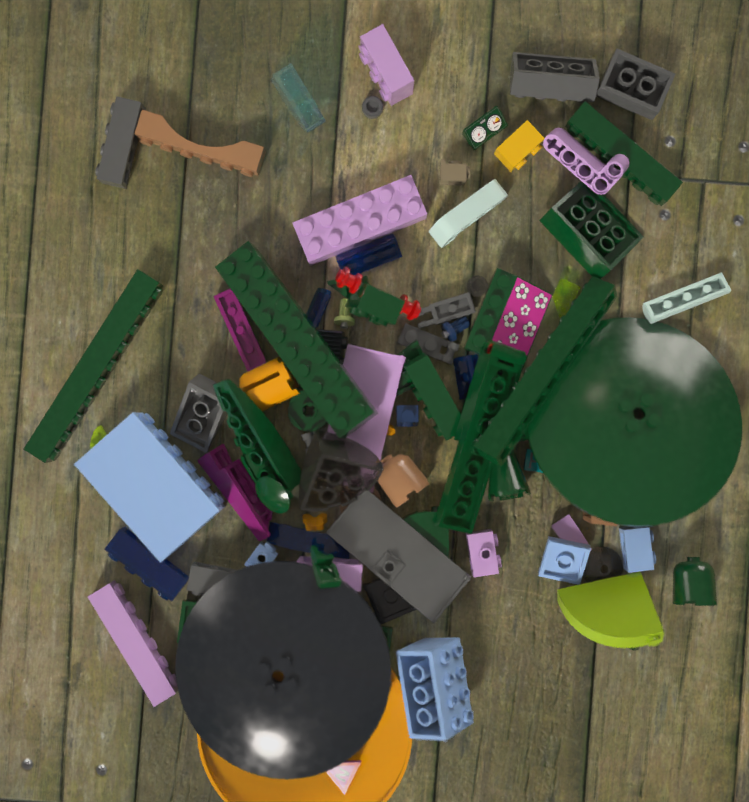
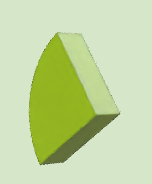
(98, 434)

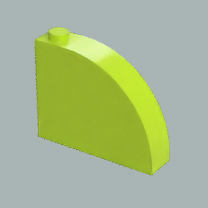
(613, 611)

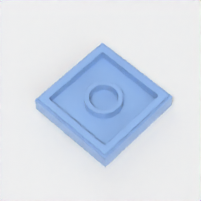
(564, 560)

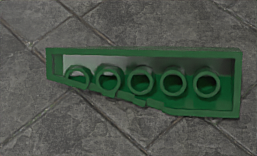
(259, 440)

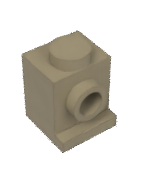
(453, 173)

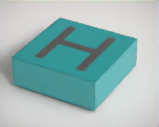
(530, 463)

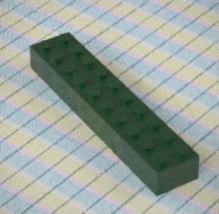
(296, 340)

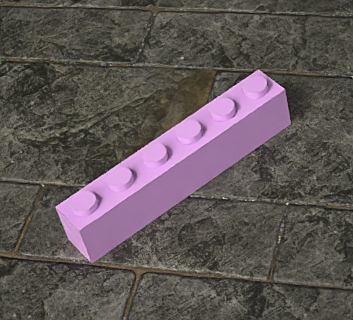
(134, 643)

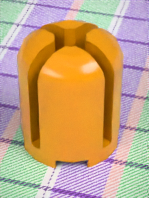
(269, 384)

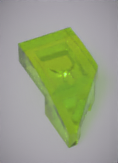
(564, 295)

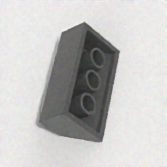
(554, 77)

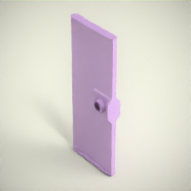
(379, 380)

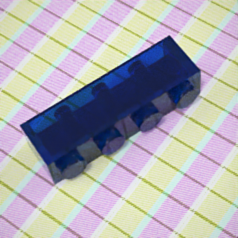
(138, 559)

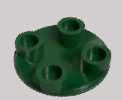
(273, 494)

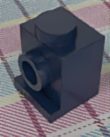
(407, 415)

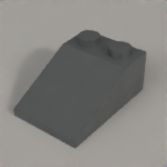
(199, 414)

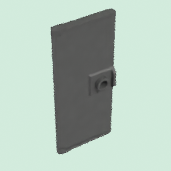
(399, 555)

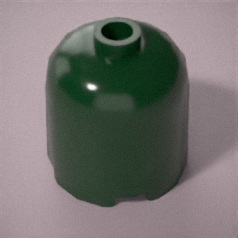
(694, 583)

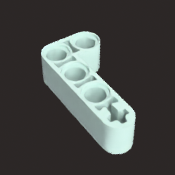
(467, 213)

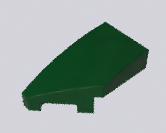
(324, 569)

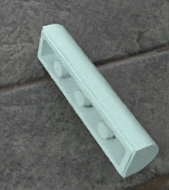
(685, 298)

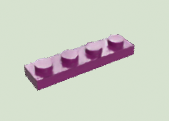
(240, 329)

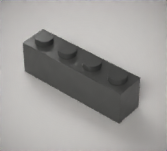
(120, 143)
(204, 576)

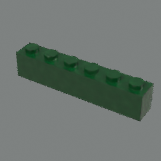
(608, 141)

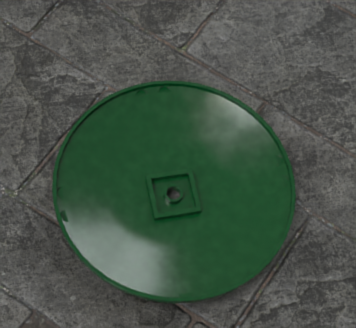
(629, 466)

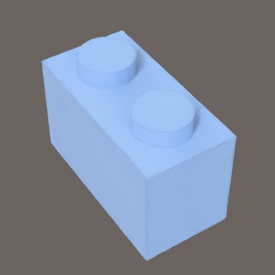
(637, 548)

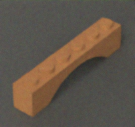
(240, 156)

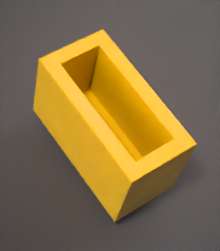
(519, 146)

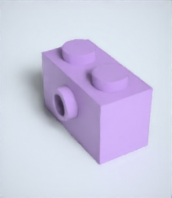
(482, 553)

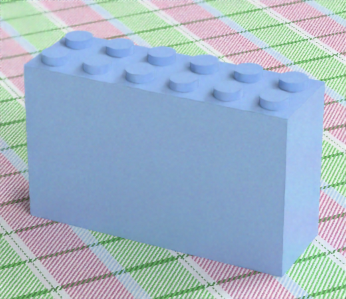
(150, 484)

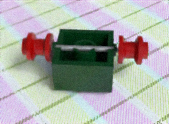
(374, 303)

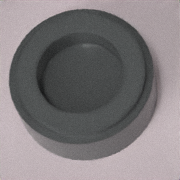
(372, 107)

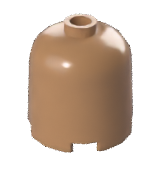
(401, 478)

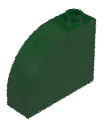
(423, 523)

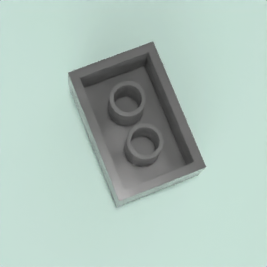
(635, 84)

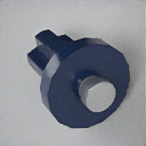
(451, 330)

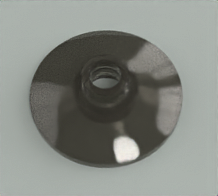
(602, 556)

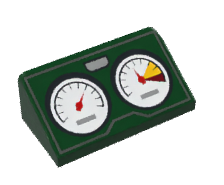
(485, 128)

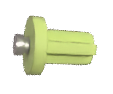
(344, 318)

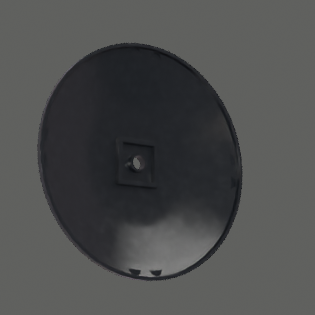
(320, 640)

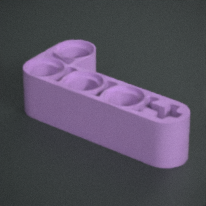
(585, 157)

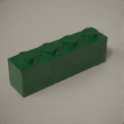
(433, 394)

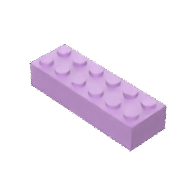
(360, 220)

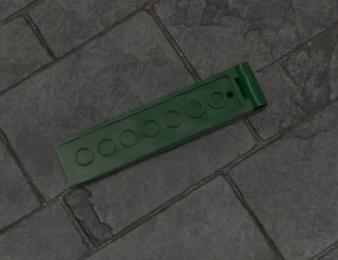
(491, 384)

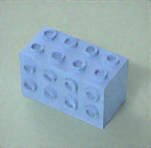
(434, 688)

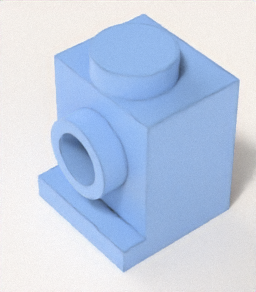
(266, 549)

